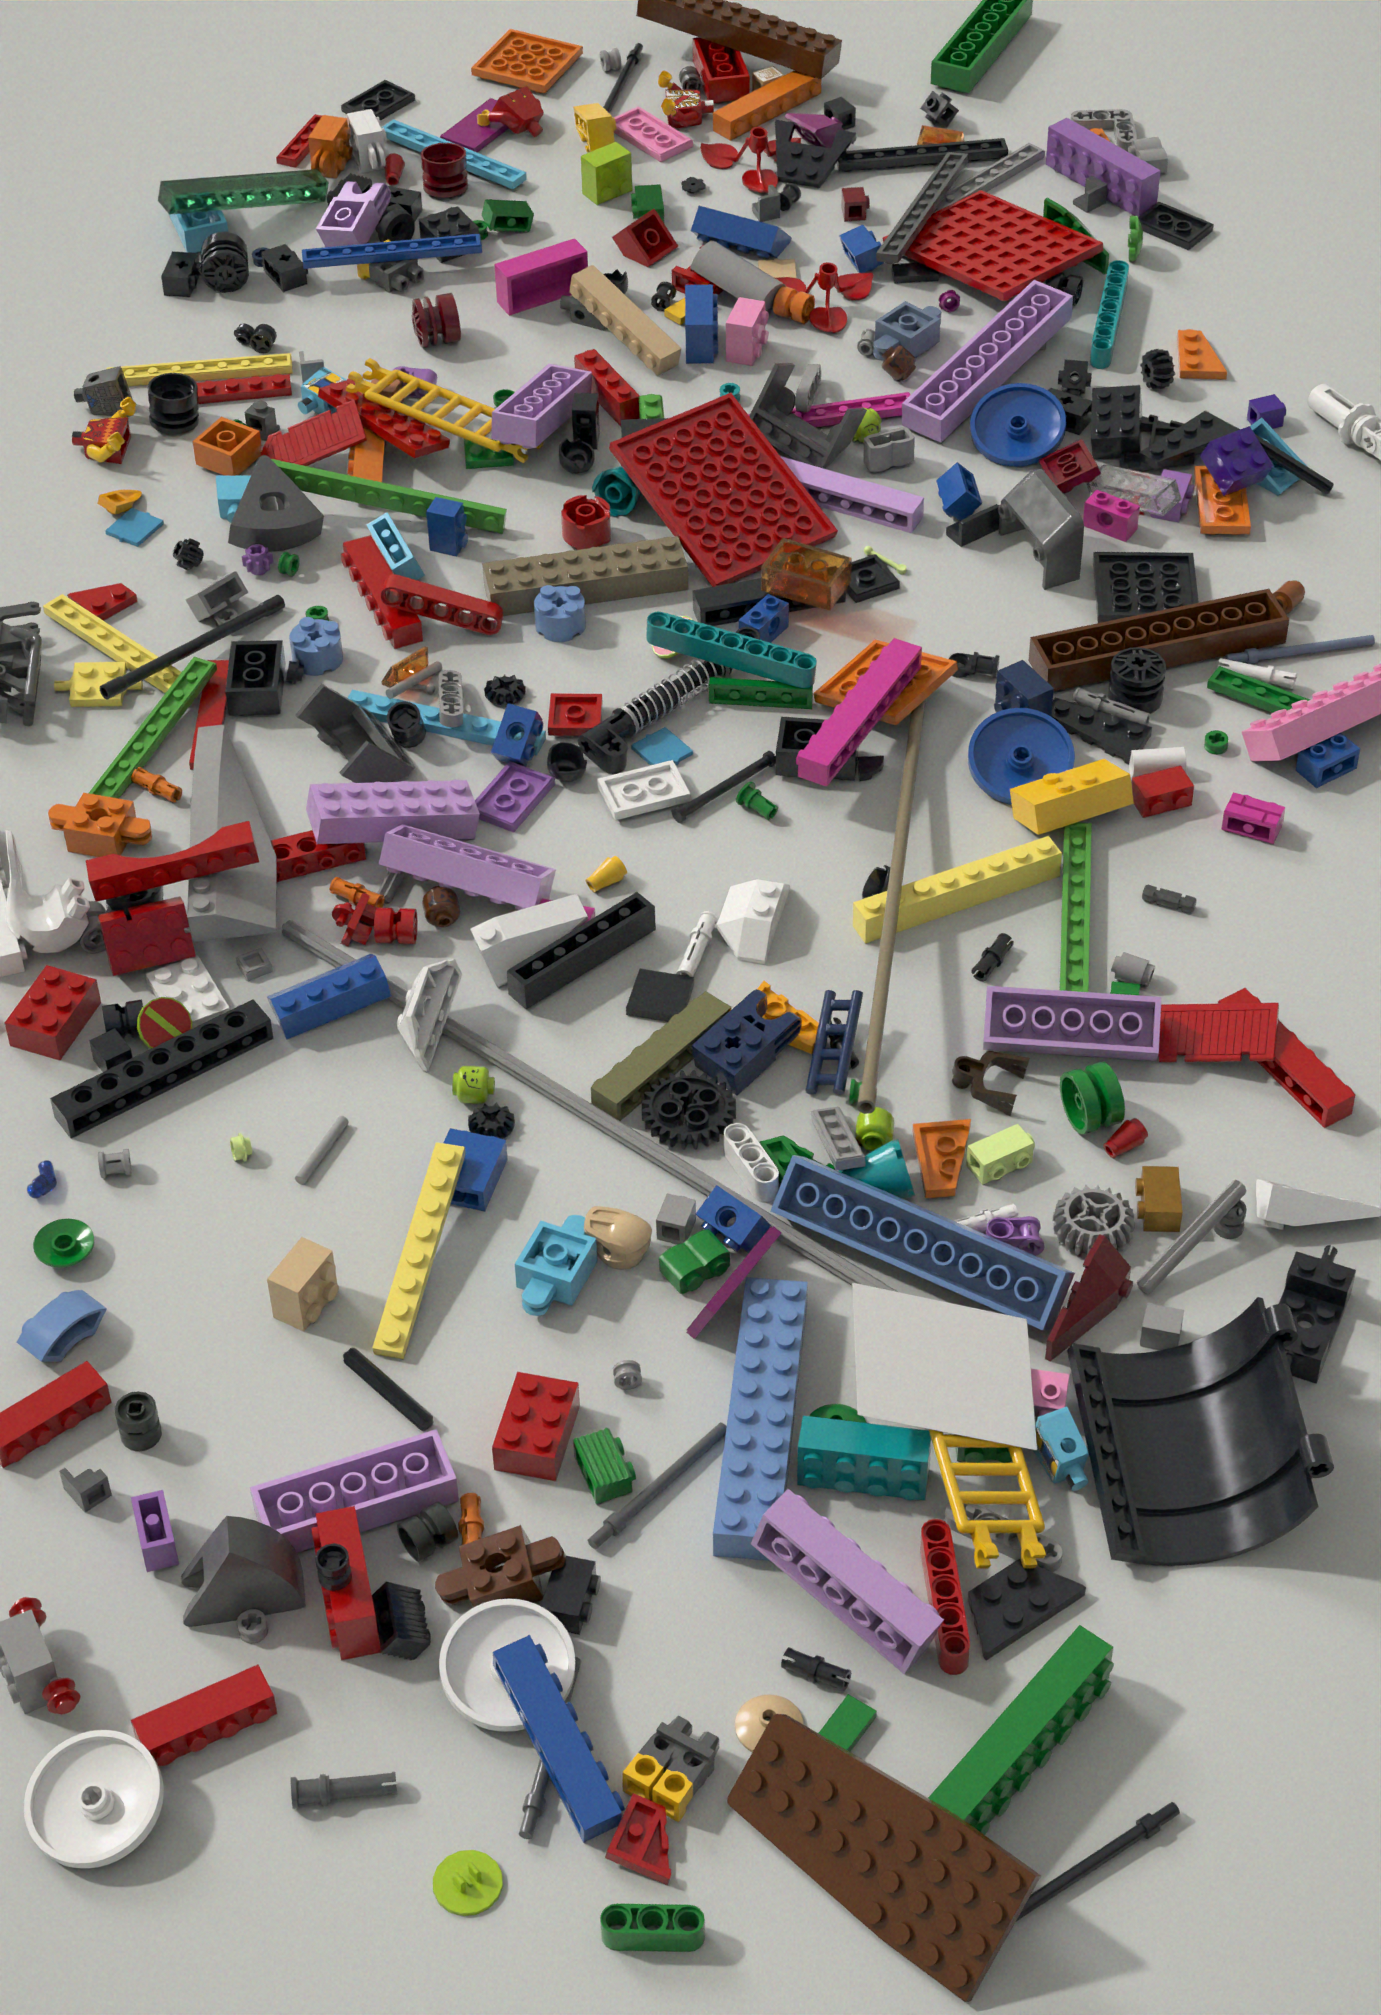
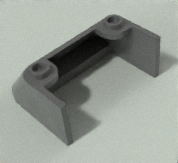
(794, 435)
(1051, 521)
(358, 735)

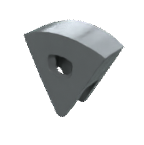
(274, 512)
(241, 1570)

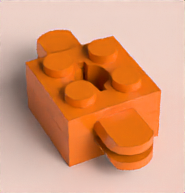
(330, 145)
(100, 825)

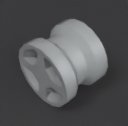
(610, 60)

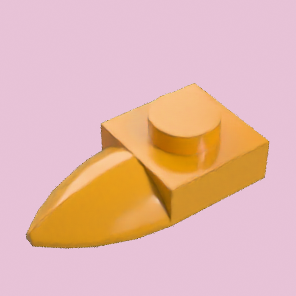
(119, 500)

